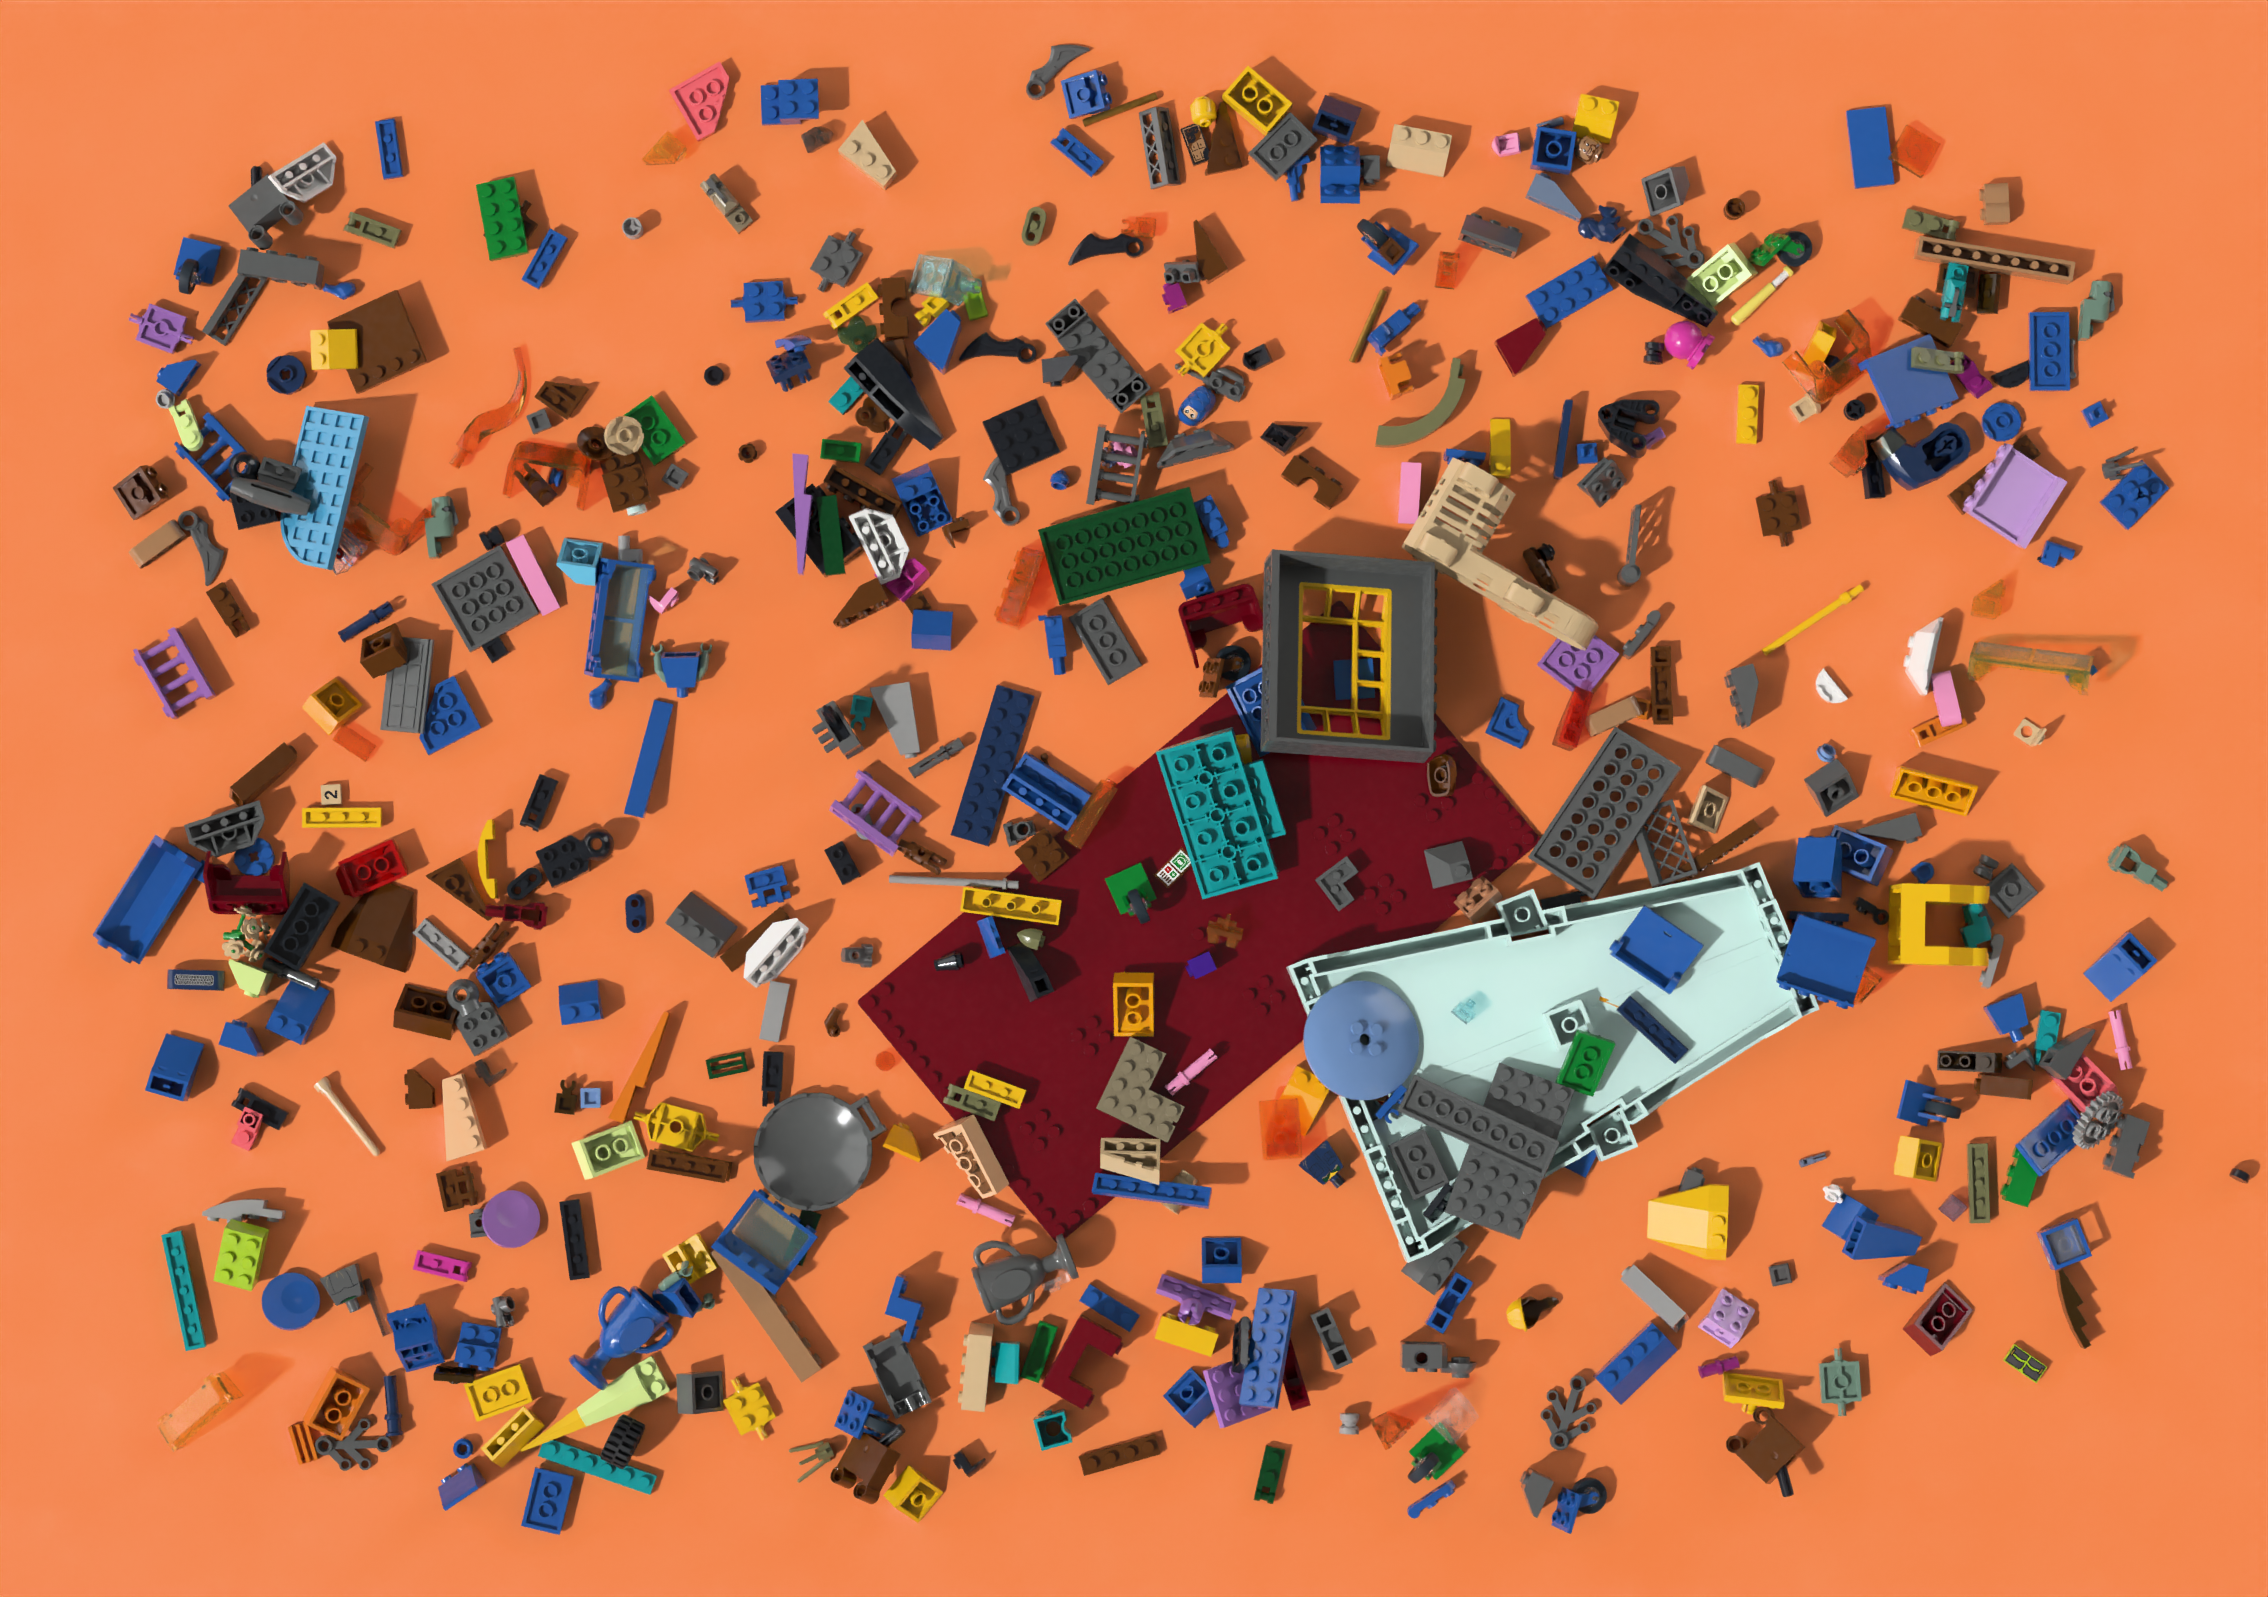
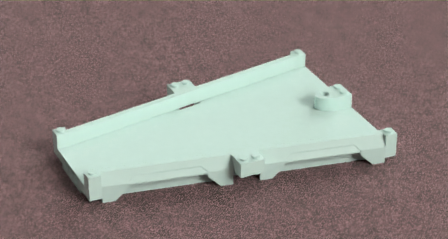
(1543, 990)

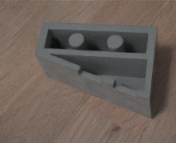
(2126, 1146)

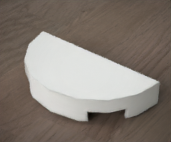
(1828, 688)

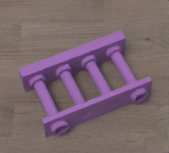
(184, 656)
(873, 832)

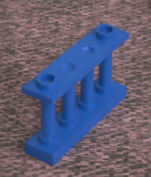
(223, 440)

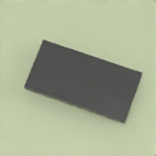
(1105, 641)

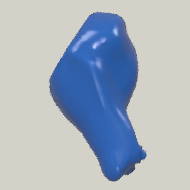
(342, 290)
(1770, 348)
(598, 696)

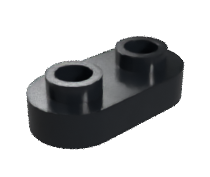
(524, 882)

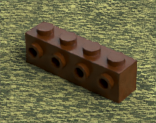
(860, 491)

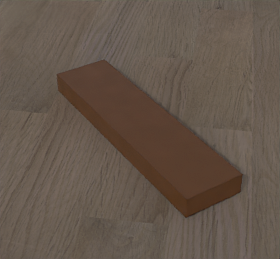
(736, 954)

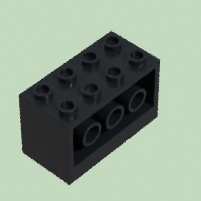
(850, 542)
(301, 927)

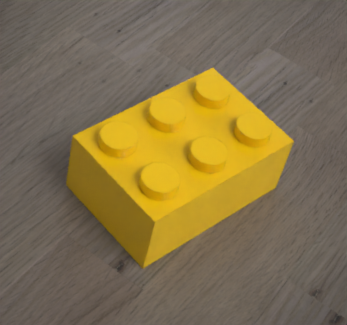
(1257, 101)

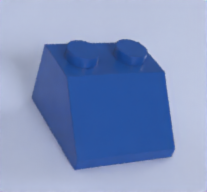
(580, 1003)
(241, 1038)
(1843, 1215)
(1221, 1260)
(1190, 1398)

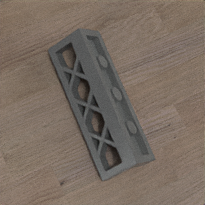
(1162, 146)
(226, 305)

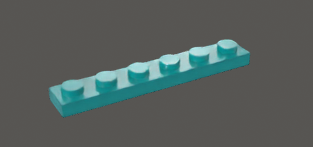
(183, 1290)
(594, 1465)

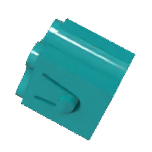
(1047, 1441)

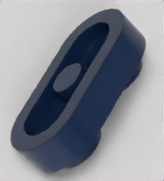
(636, 913)

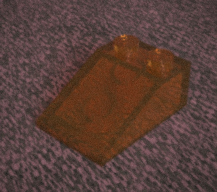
(1280, 1129)

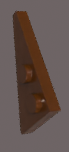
(1224, 151)
(457, 881)

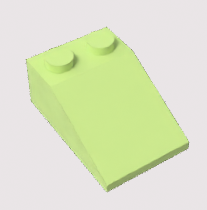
(1723, 274)
(608, 1150)

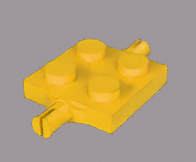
(1202, 349)
(749, 1408)

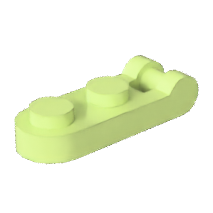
(187, 425)

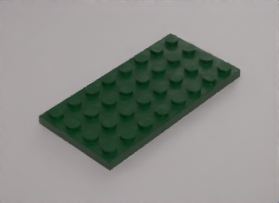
(1124, 546)

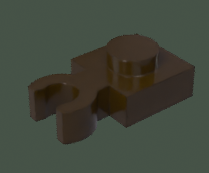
(566, 1101)

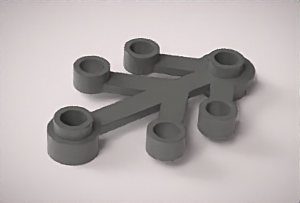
(1674, 244)
(1567, 1416)
(350, 1445)

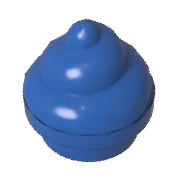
(1059, 480)

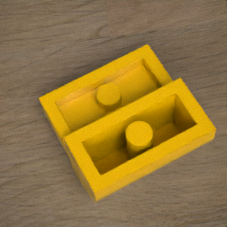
(696, 1253)

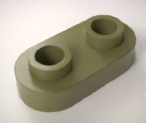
(1034, 227)

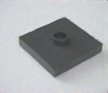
(2010, 890)

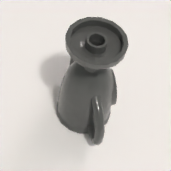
(1016, 1276)

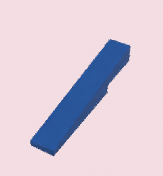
(648, 759)

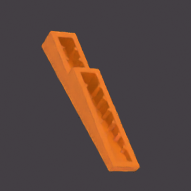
(640, 1073)

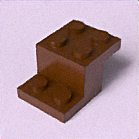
(625, 481)

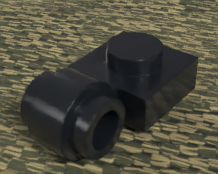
(1865, 907)

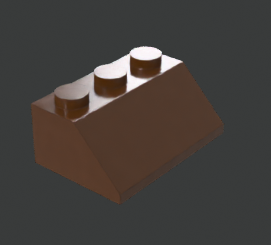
(425, 1012)

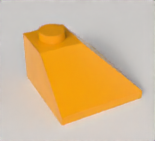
(903, 1142)

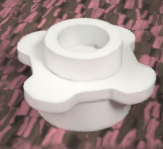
(1833, 1193)

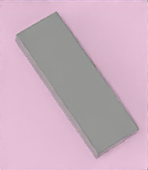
(441, 944)
(774, 1011)

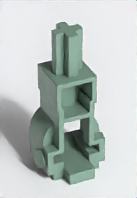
(2142, 872)

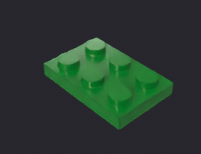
(660, 435)
(1585, 1062)

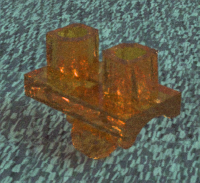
(1224, 928)

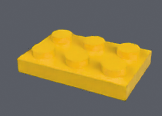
(498, 1392)

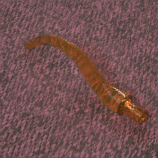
(493, 420)

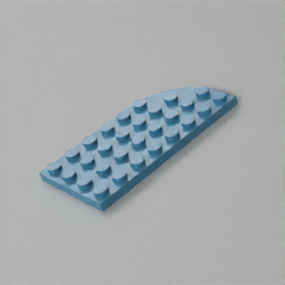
(329, 460)

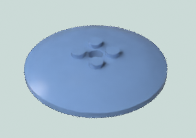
(1335, 1045)

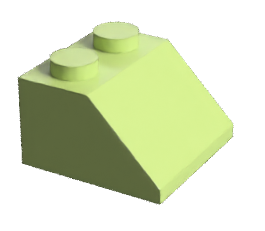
(251, 978)

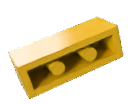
(1186, 1336)
(512, 1436)

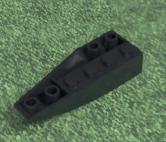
(1657, 281)
(893, 391)

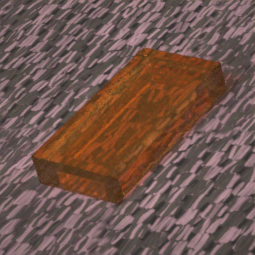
(354, 742)

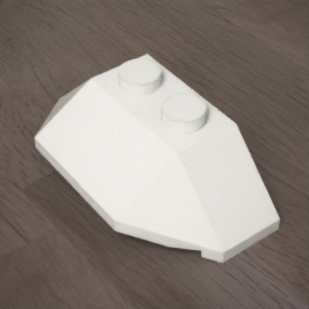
(307, 174)
(881, 542)
(1922, 655)
(774, 951)

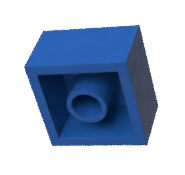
(1553, 150)

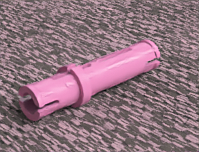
(2122, 1048)
(1190, 1072)
(985, 1209)

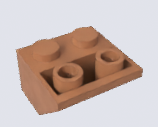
(1478, 899)

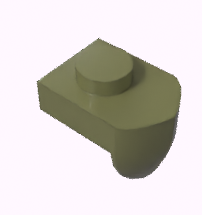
(1031, 938)

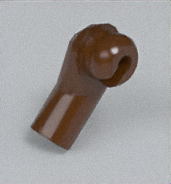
(831, 1024)

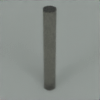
(376, 1307)

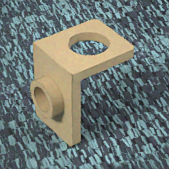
(2037, 734)

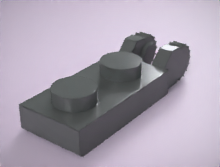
(1642, 633)

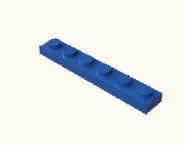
(1142, 1190)

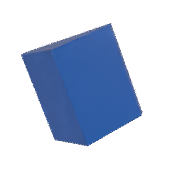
(932, 629)

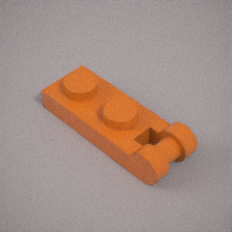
(1934, 731)

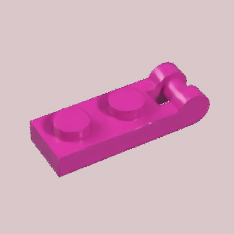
(441, 1265)

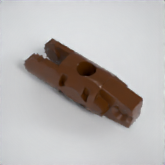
(1540, 570)
(912, 852)
(481, 955)

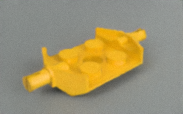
(692, 1123)

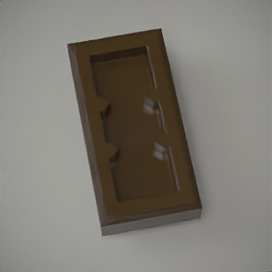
(454, 1374)

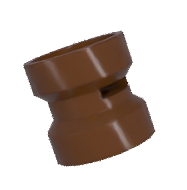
(1737, 209)

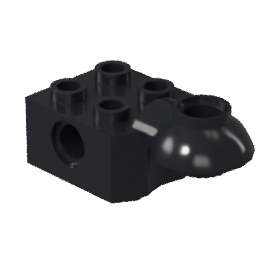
(247, 513)
(572, 857)

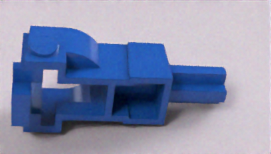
(1392, 328)
(1055, 641)

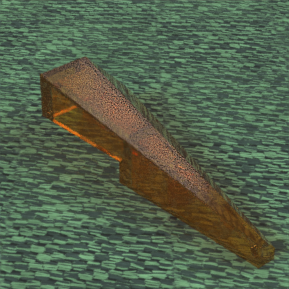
(1390, 1427)

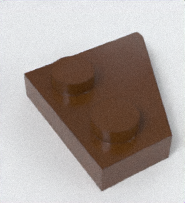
(561, 397)

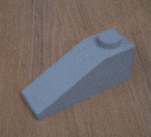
(1548, 194)

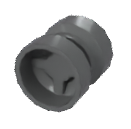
(1983, 870)

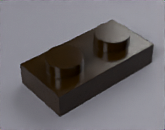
(1988, 294)

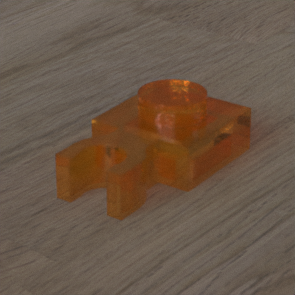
(1142, 227)

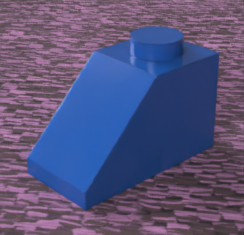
(177, 375)

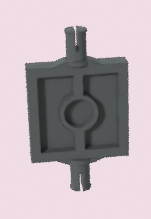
(836, 261)

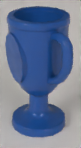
(624, 1332)

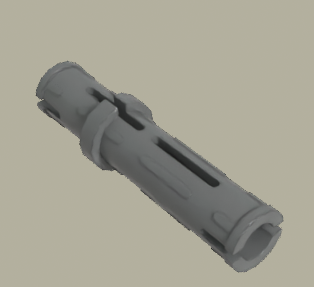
(955, 746)
(284, 971)

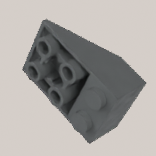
(1743, 687)

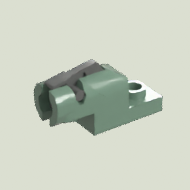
(2096, 308)
(440, 525)

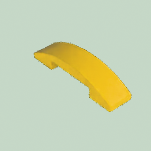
(488, 833)

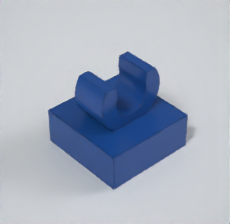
(2094, 414)
(1587, 453)

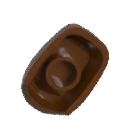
(1442, 775)

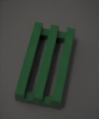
(743, 1061)

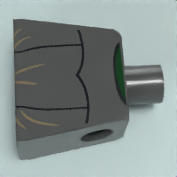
(345, 1286)

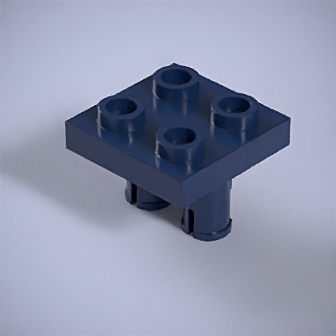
(789, 365)

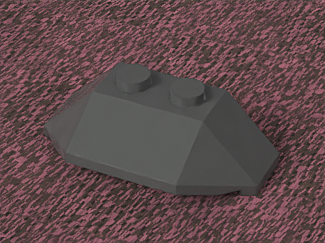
(1193, 447)
(227, 830)

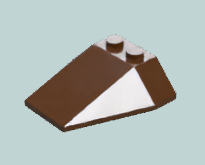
(379, 928)

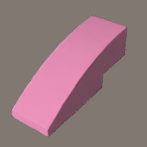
(1409, 492)

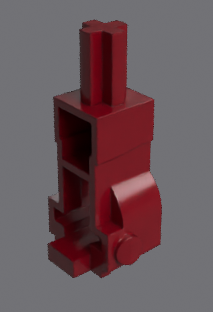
(513, 913)

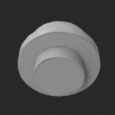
(165, 398)

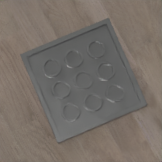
(485, 598)

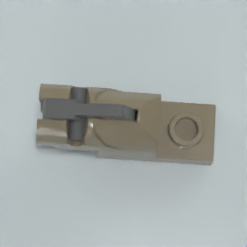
(726, 203)

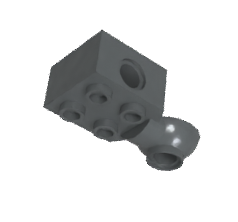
(477, 1020)
(1435, 1359)

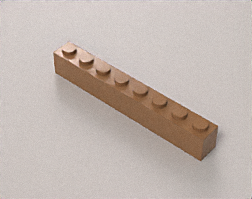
(1994, 260)
(773, 1320)

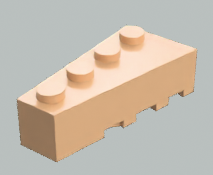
(461, 1121)
(973, 1155)

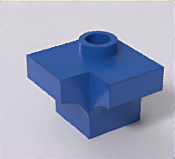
(1196, 583)

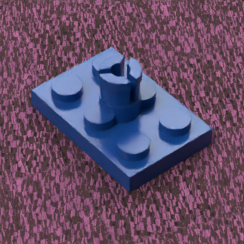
(2134, 495)

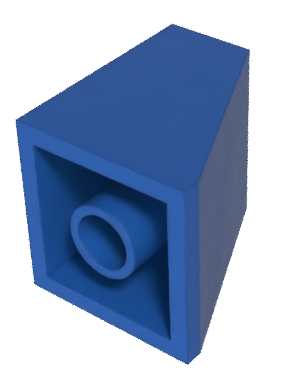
(940, 339)
(1818, 867)

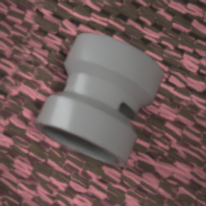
(632, 228)
(1349, 1423)

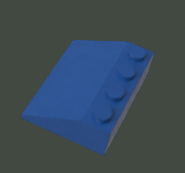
(1247, 699)

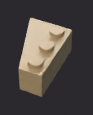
(1132, 1157)

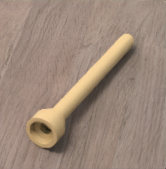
(324, 1087)

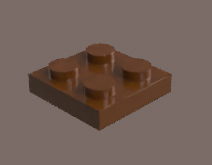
(1041, 855)

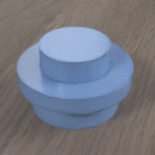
(1826, 753)

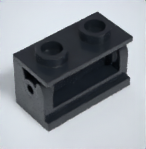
(842, 863)

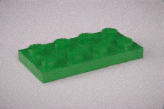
(502, 219)

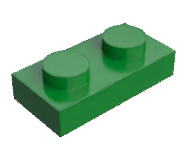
(840, 451)

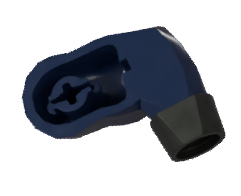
(1925, 460)

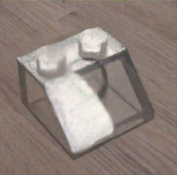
(1452, 1415)

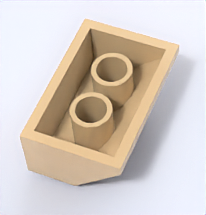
(1418, 150)

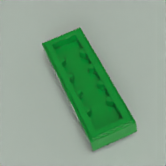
(1039, 1351)

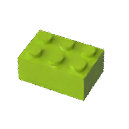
(241, 1255)

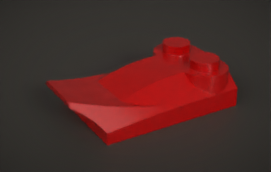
(371, 869)

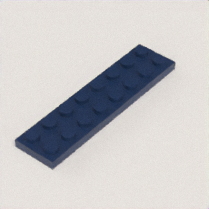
(992, 765)

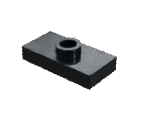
(1438, 1204)

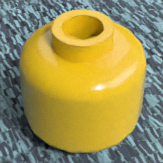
(1203, 111)

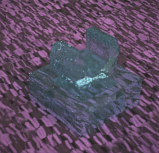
(1464, 1011)

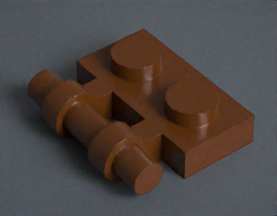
(450, 1188)

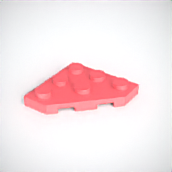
(702, 99)

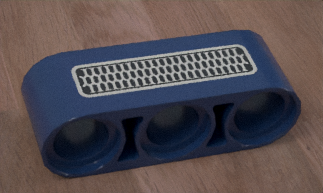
(195, 979)

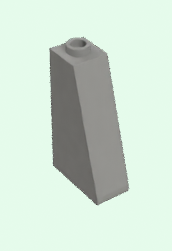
(898, 713)
(1654, 1298)

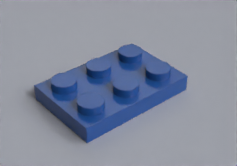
(547, 1500)

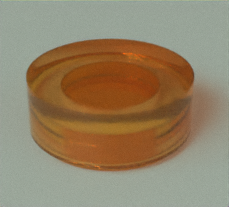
(885, 1061)

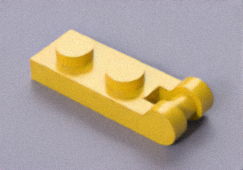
(851, 305)

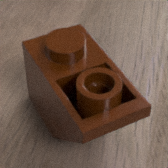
(420, 1091)

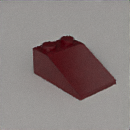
(1937, 1320)

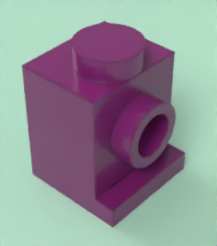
(1173, 297)

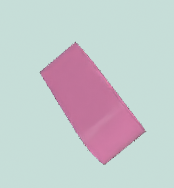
(1945, 698)

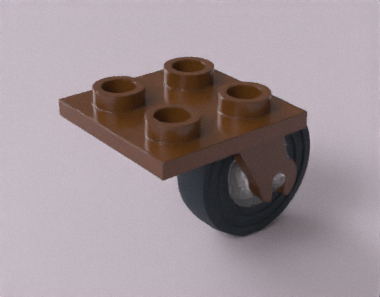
(1230, 663)

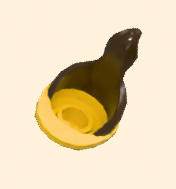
(1526, 1311)

